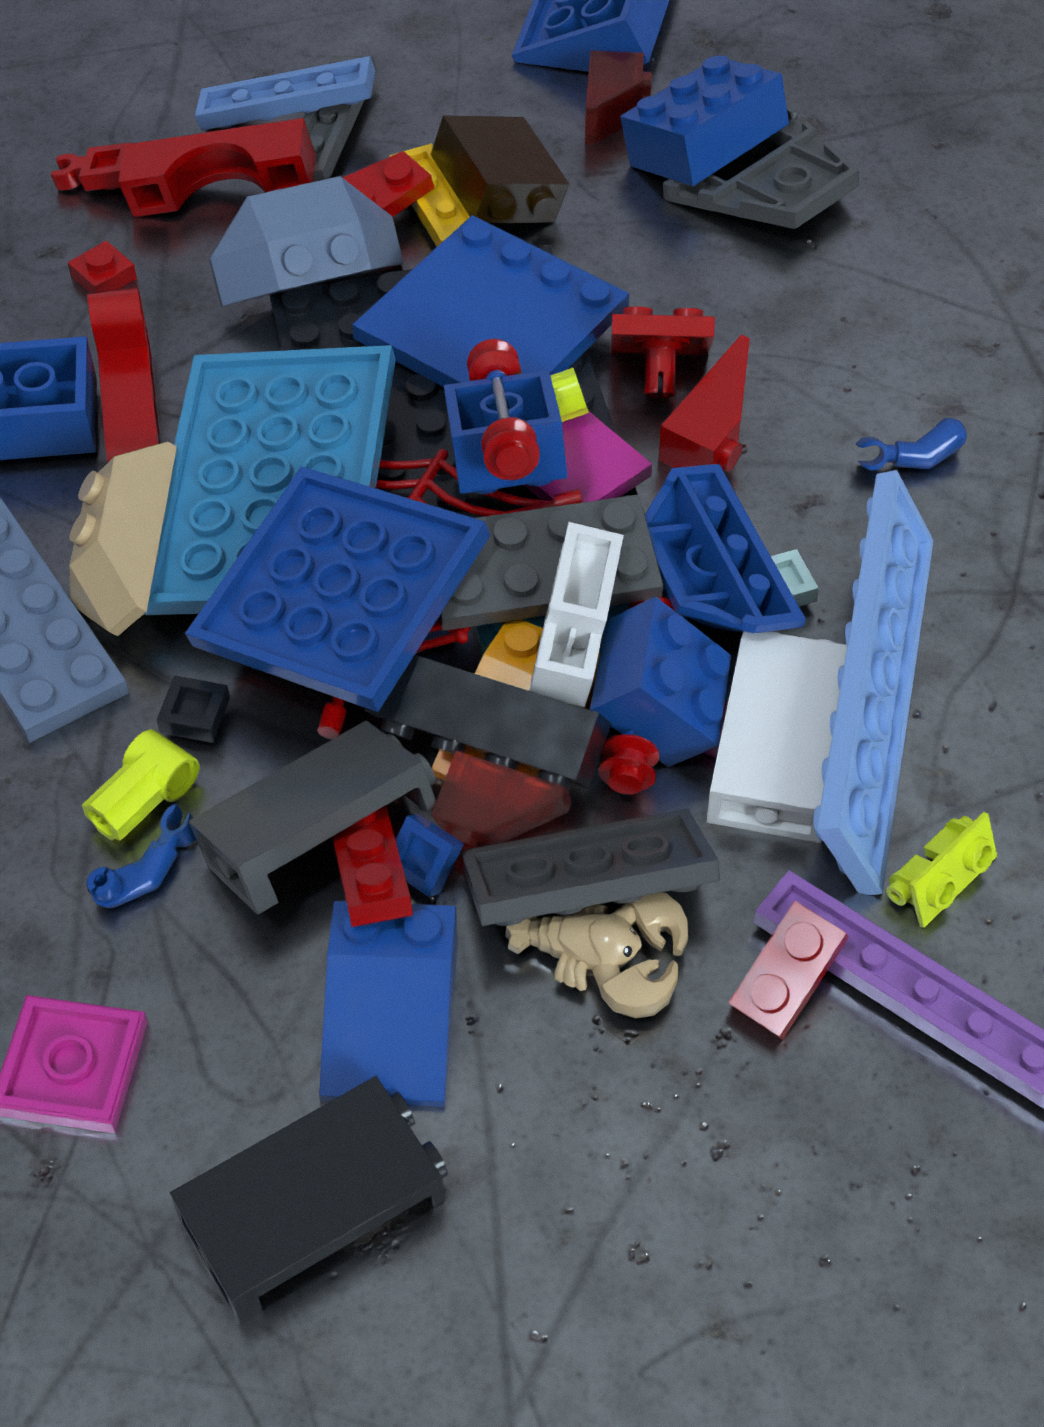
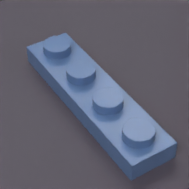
(285, 93)

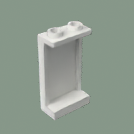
(776, 735)

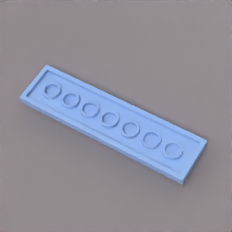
(875, 687)

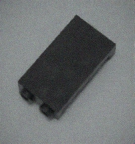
(307, 1192)

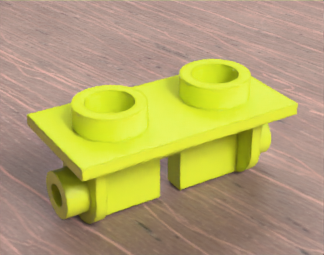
(959, 856)

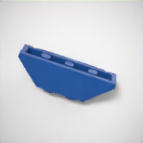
(714, 556)

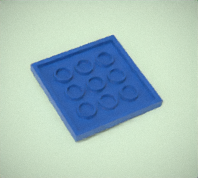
(490, 288)
(339, 587)

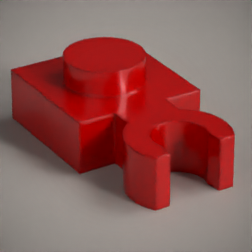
(94, 171)

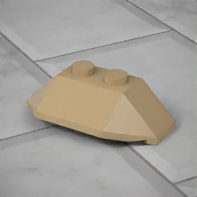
(120, 536)

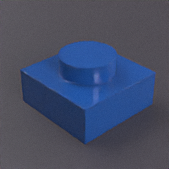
(426, 854)

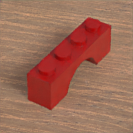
(166, 171)

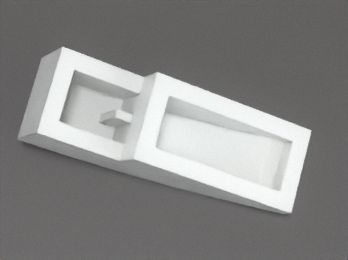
(576, 614)

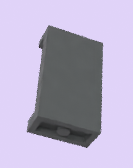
(306, 806)

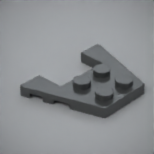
(782, 186)

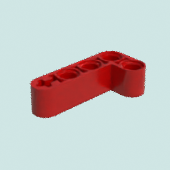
(124, 371)

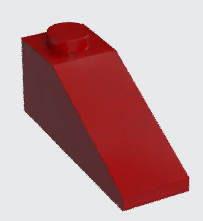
(708, 420)

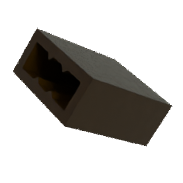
(499, 169)

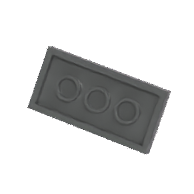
(521, 557)
(589, 867)

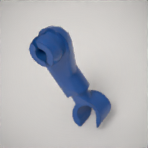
(924, 453)
(127, 883)

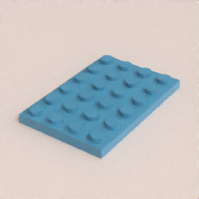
(242, 441)

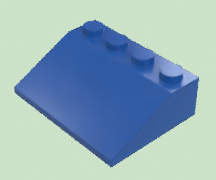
(567, 30)

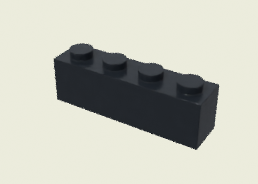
(495, 720)

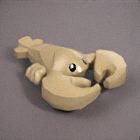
(604, 943)

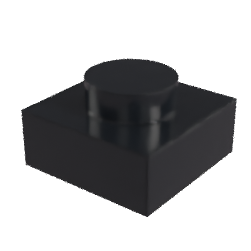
(193, 709)

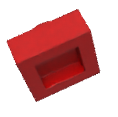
(102, 269)

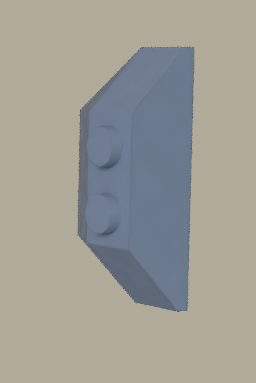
(302, 240)

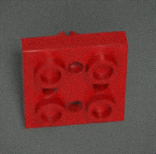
(661, 340)

